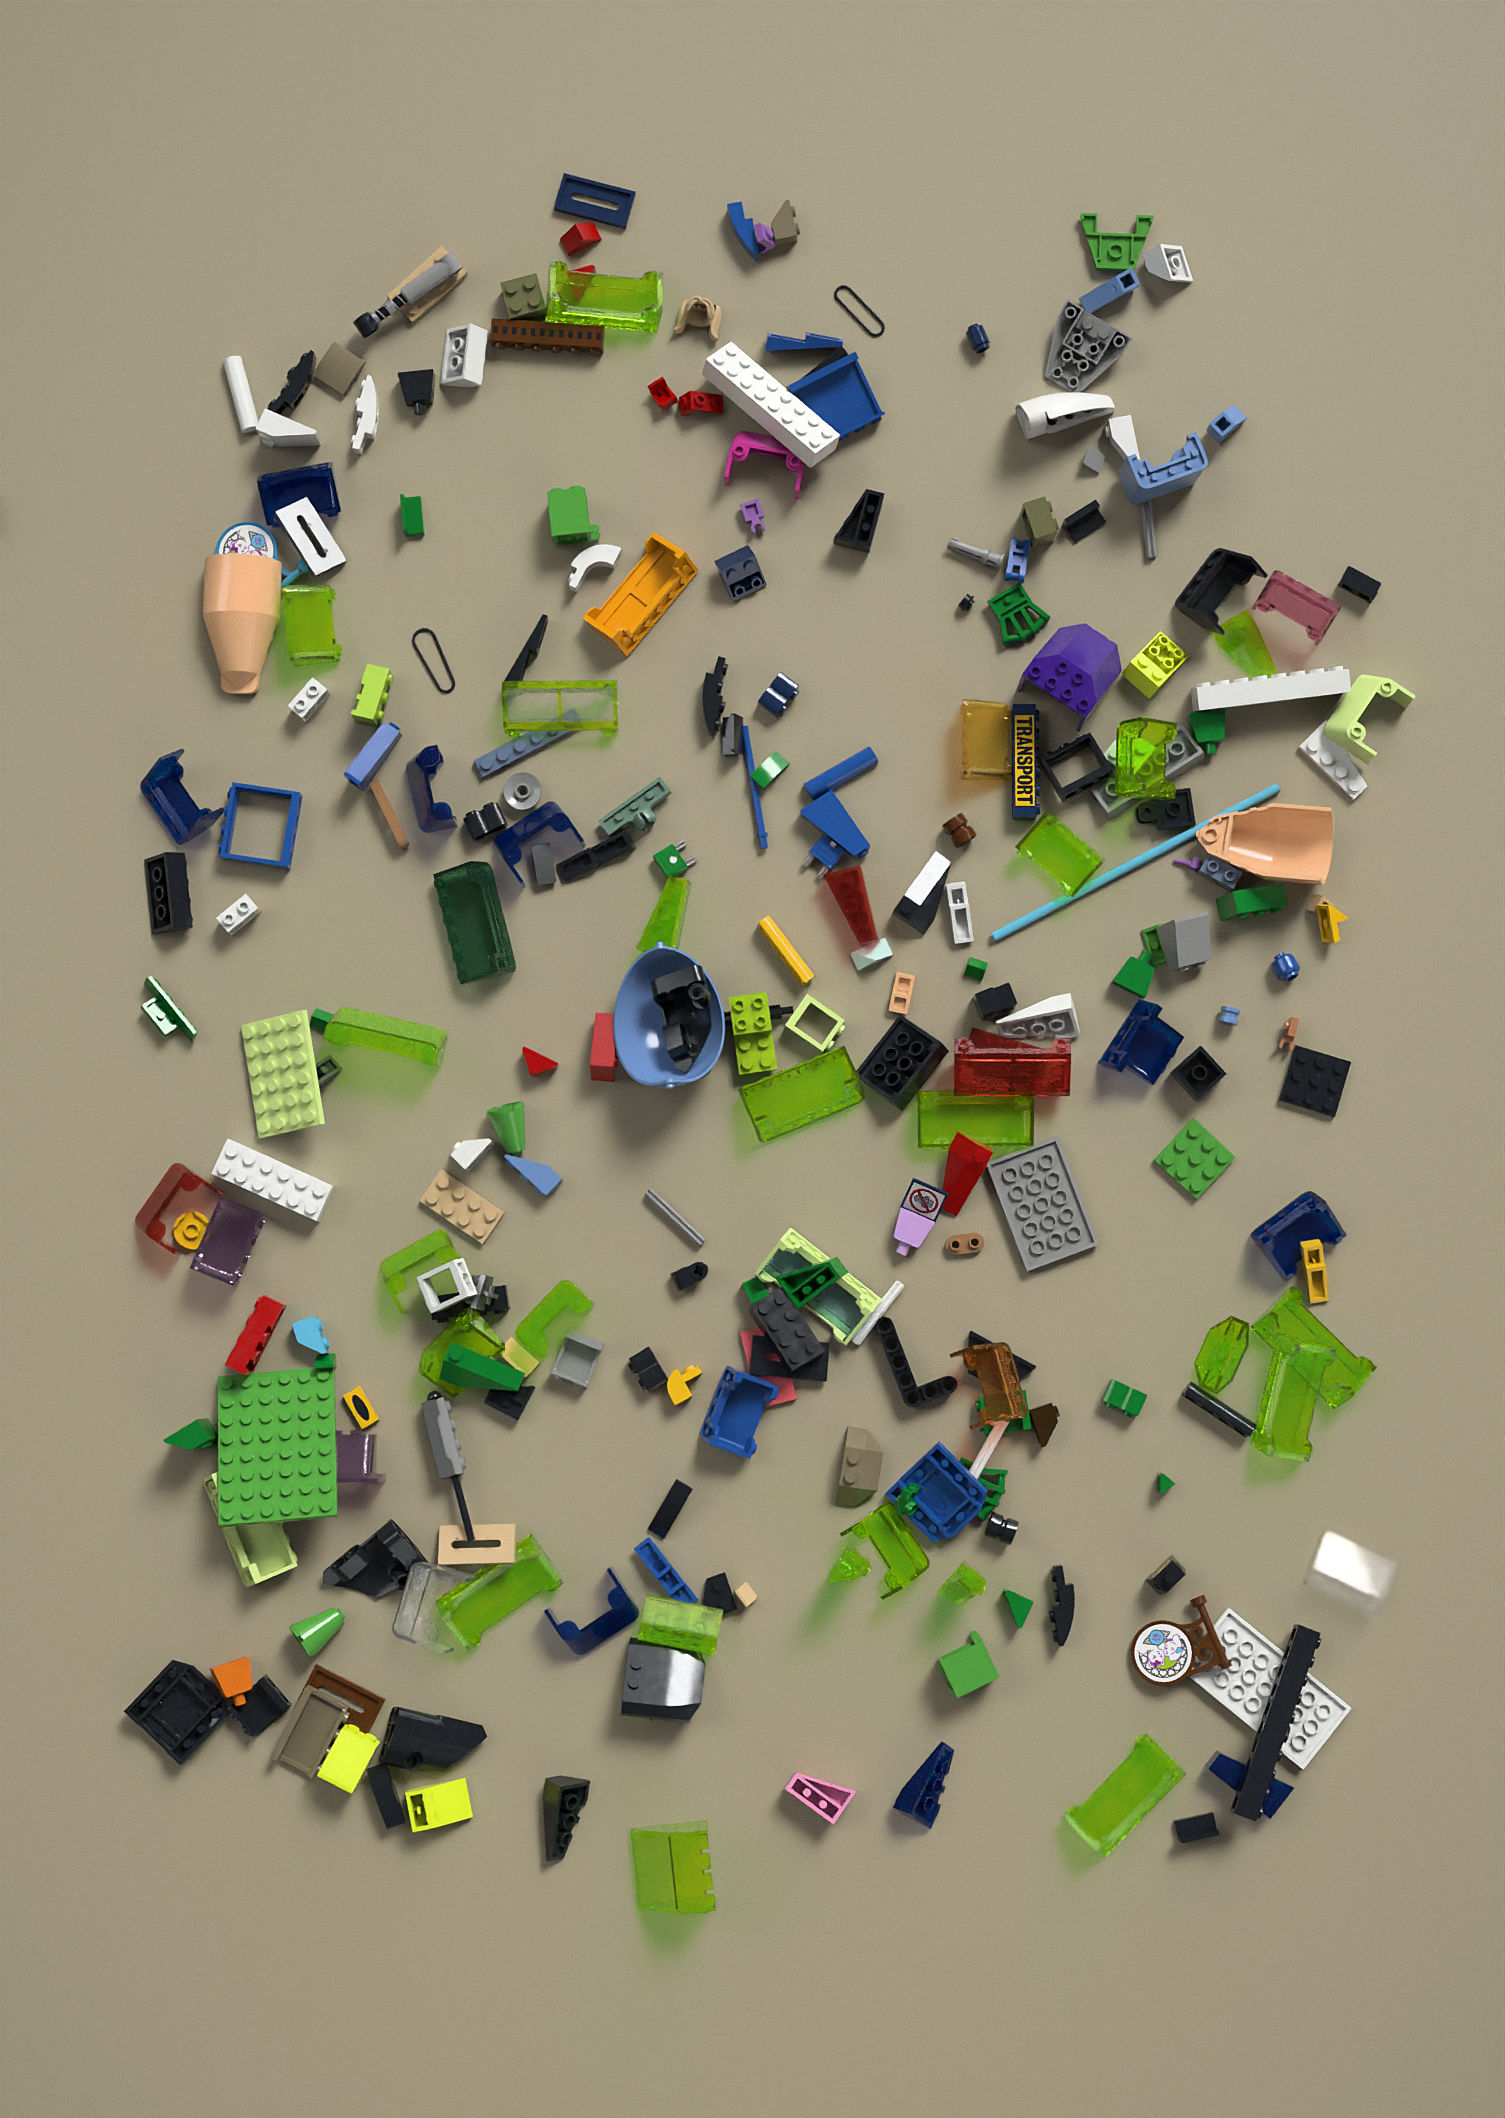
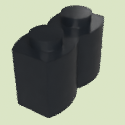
(485, 822)
(648, 1369)

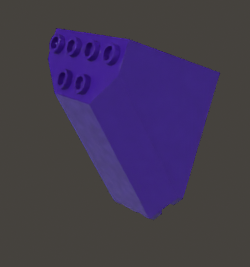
(1075, 668)

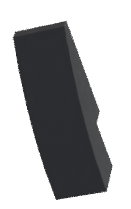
(670, 1508)
(386, 1795)

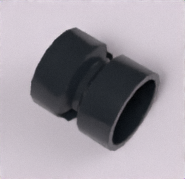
(1001, 1528)

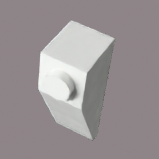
(1122, 436)

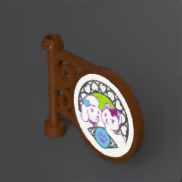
(1166, 1652)

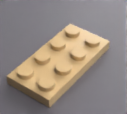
(415, 311)
(462, 1206)

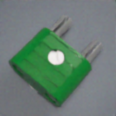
(670, 860)

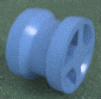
(1229, 1015)

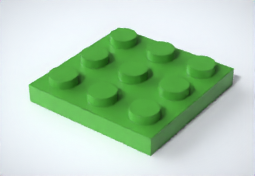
(1194, 1158)

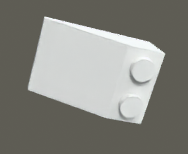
(284, 432)

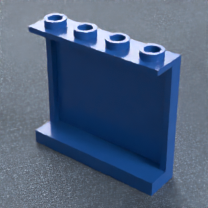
(839, 396)

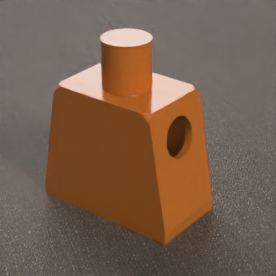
(233, 1679)

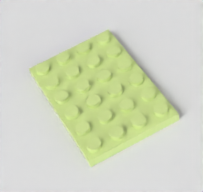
(282, 1074)

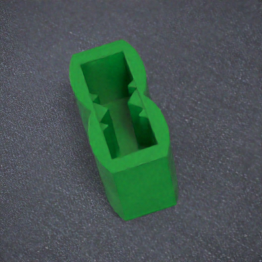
(1124, 1397)

